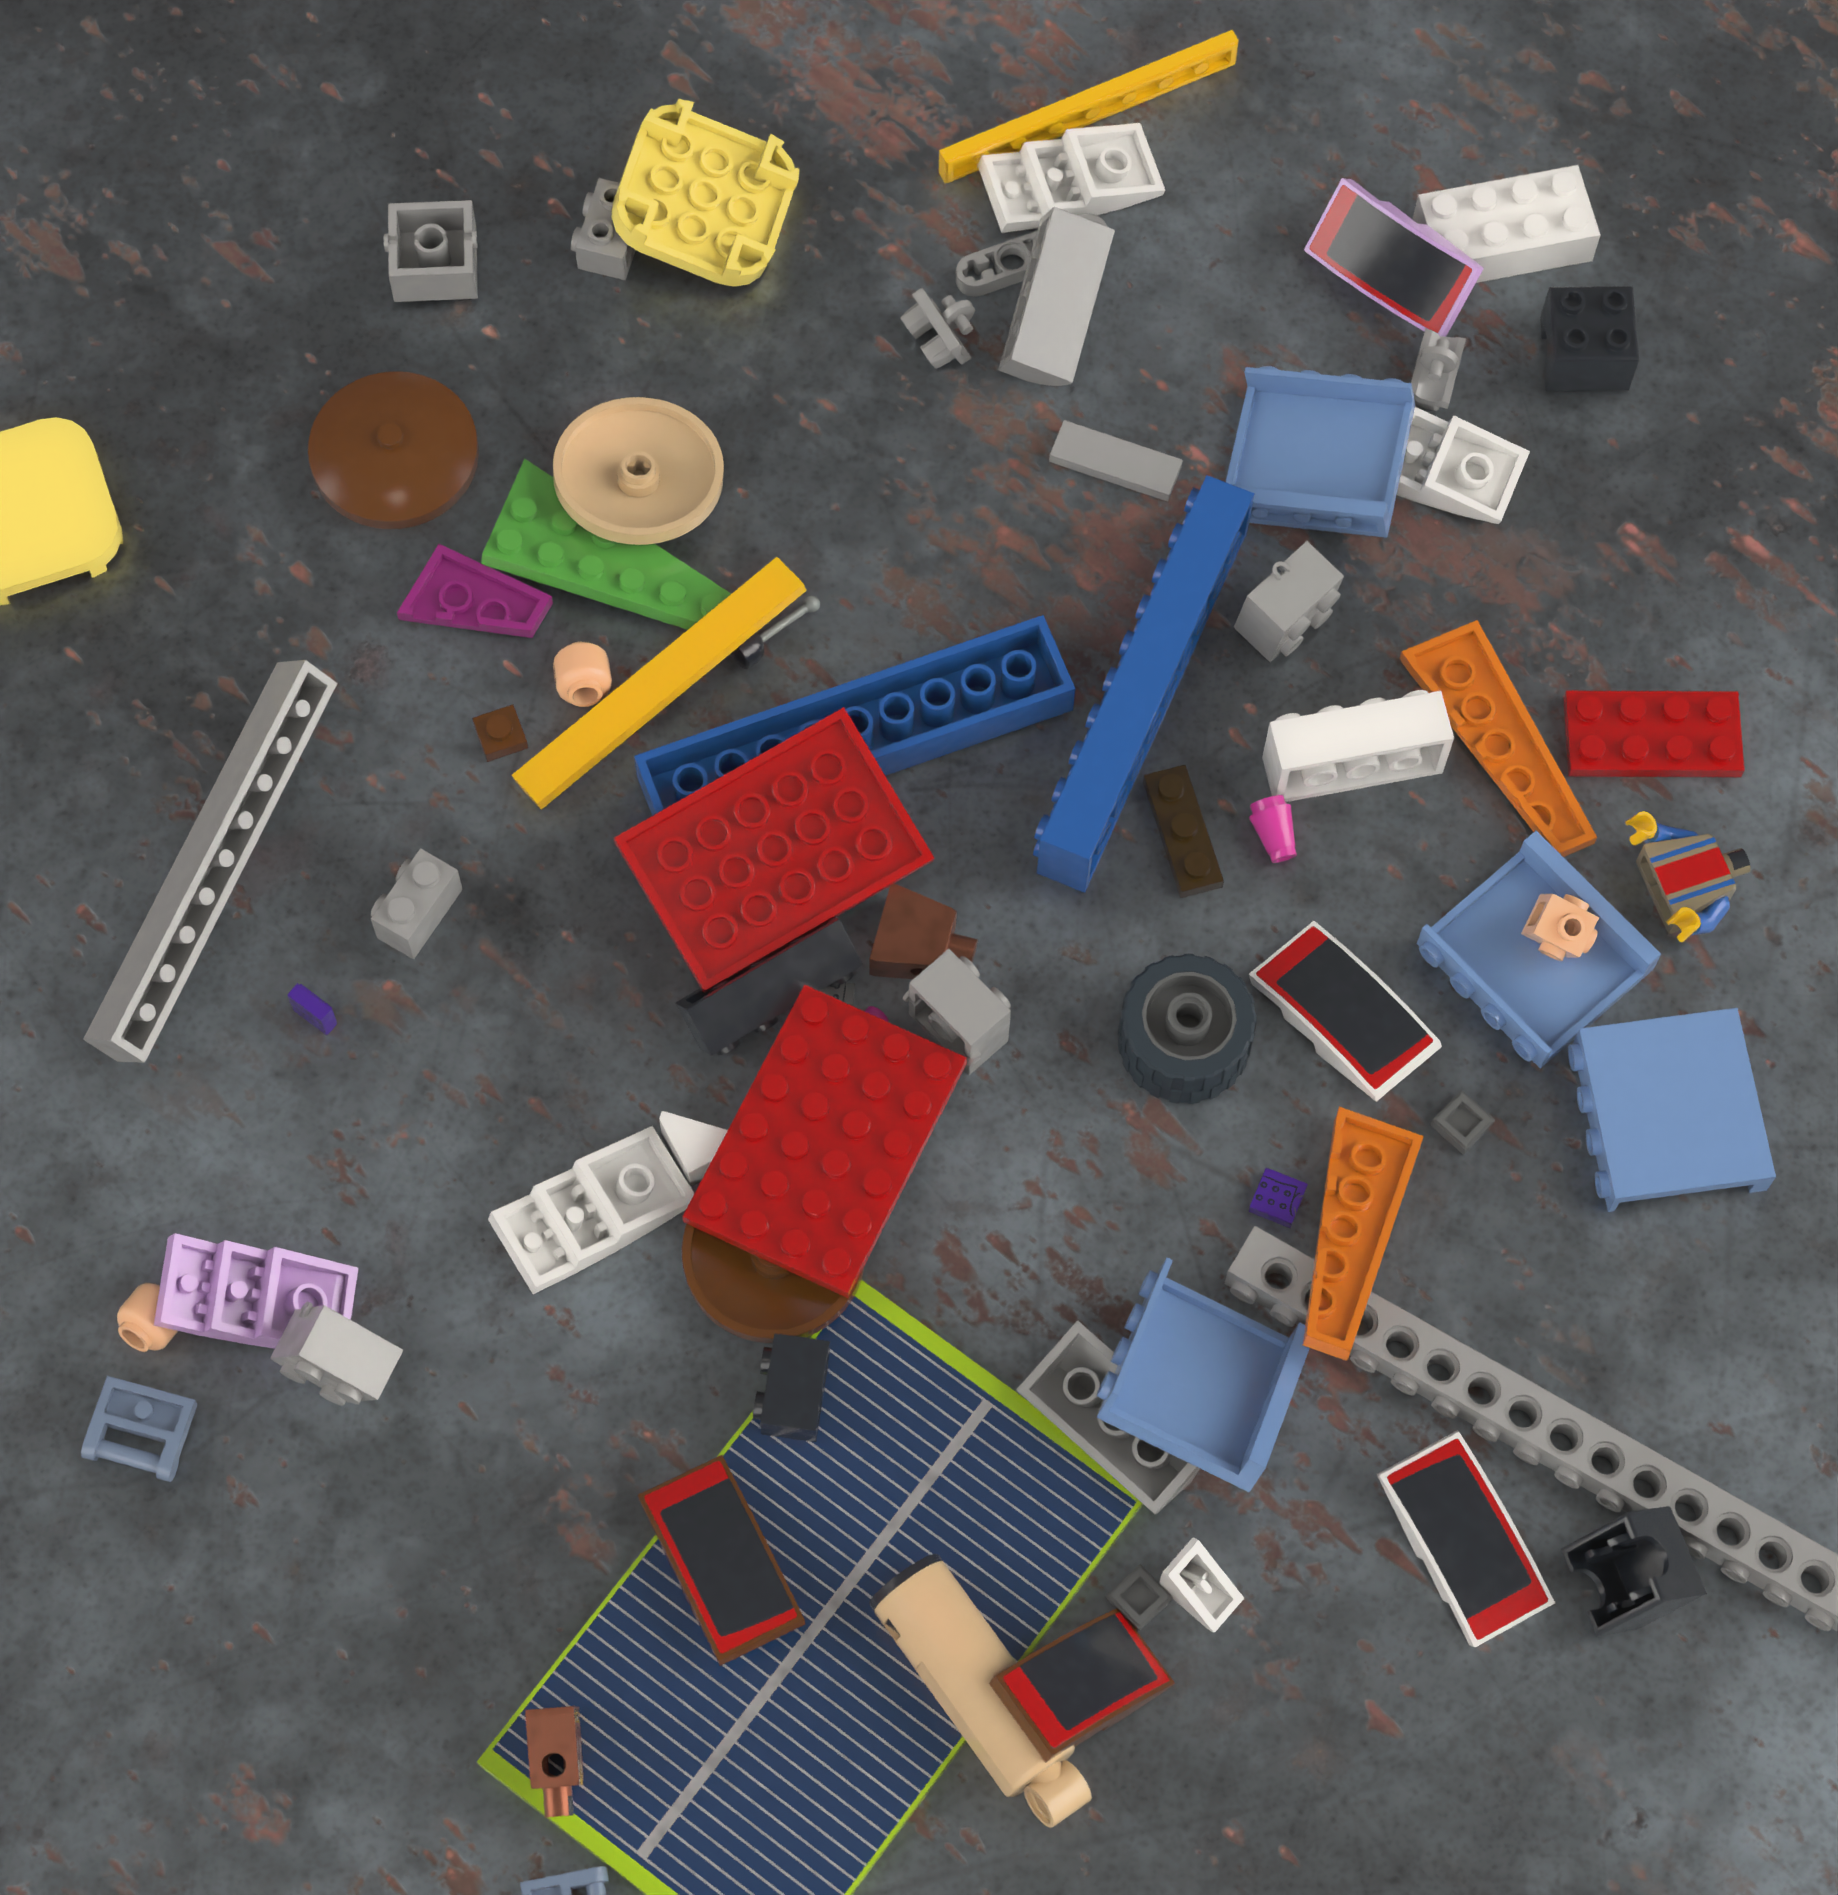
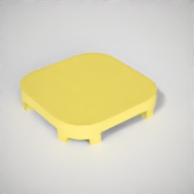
(704, 195)
(52, 506)

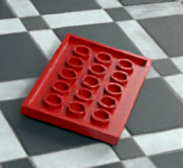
(773, 849)
(825, 1140)

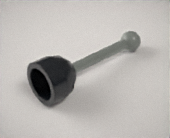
(753, 649)

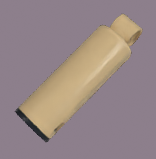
(957, 1660)

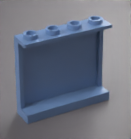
(1322, 449)
(1514, 984)
(1671, 1107)
(1202, 1380)

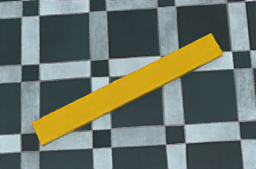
(1092, 104)
(659, 683)

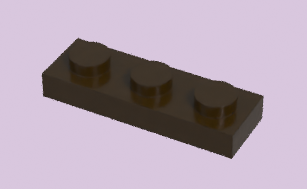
(1183, 831)

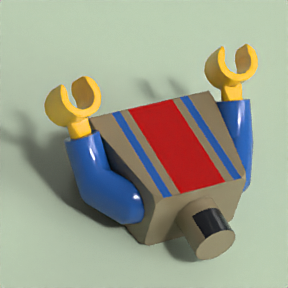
(1686, 875)

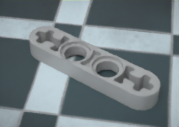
(1004, 277)

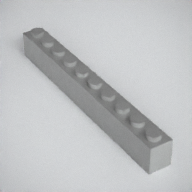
(210, 862)

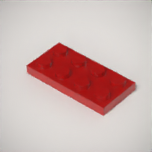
(1653, 734)

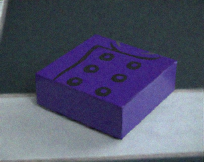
(312, 1008)
(1278, 1197)

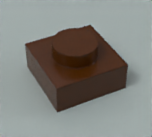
(500, 733)

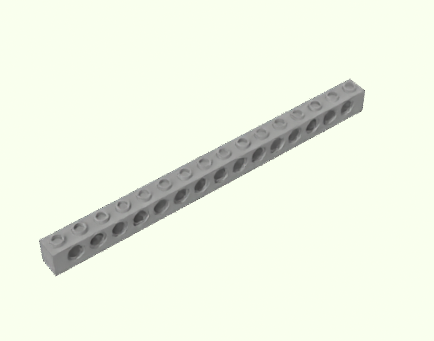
(1550, 1414)

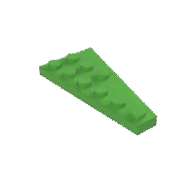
(547, 546)

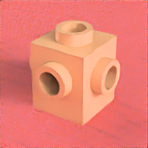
(1561, 926)

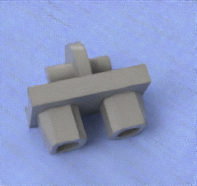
(926, 315)
(1436, 370)

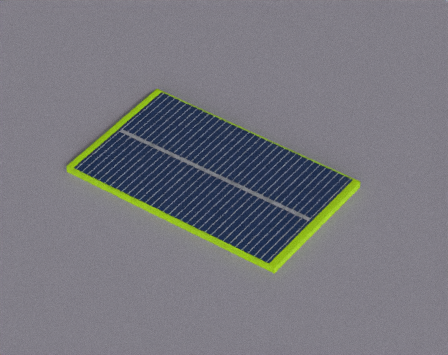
(825, 1740)

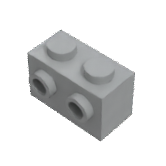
(597, 242)
(415, 903)

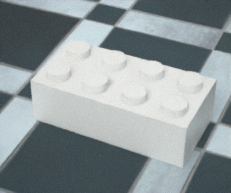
(1516, 222)
(1357, 746)

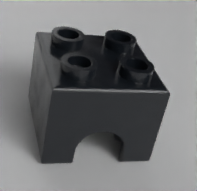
(1589, 338)
(1638, 1569)

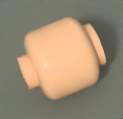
(582, 674)
(137, 1320)

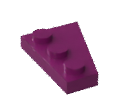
(473, 597)

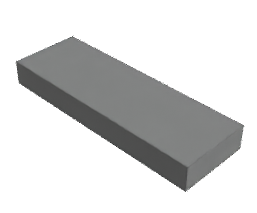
(1115, 460)

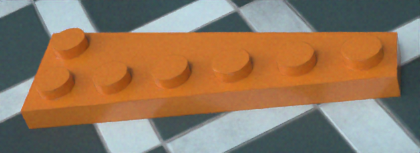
(1500, 732)
(1359, 1207)

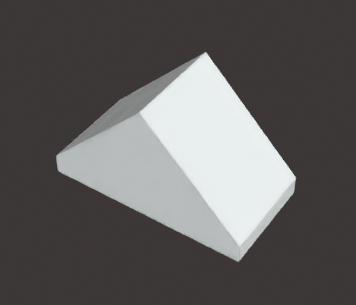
(691, 1144)
(1200, 1586)

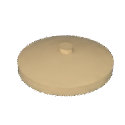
(638, 470)

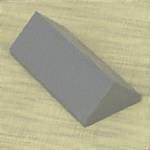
(1066, 1392)

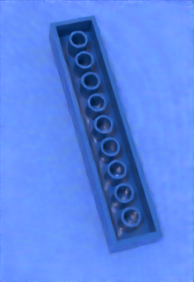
(1142, 684)
(900, 712)

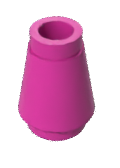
(1274, 827)

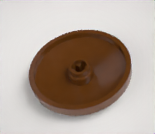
(393, 450)
(754, 1295)

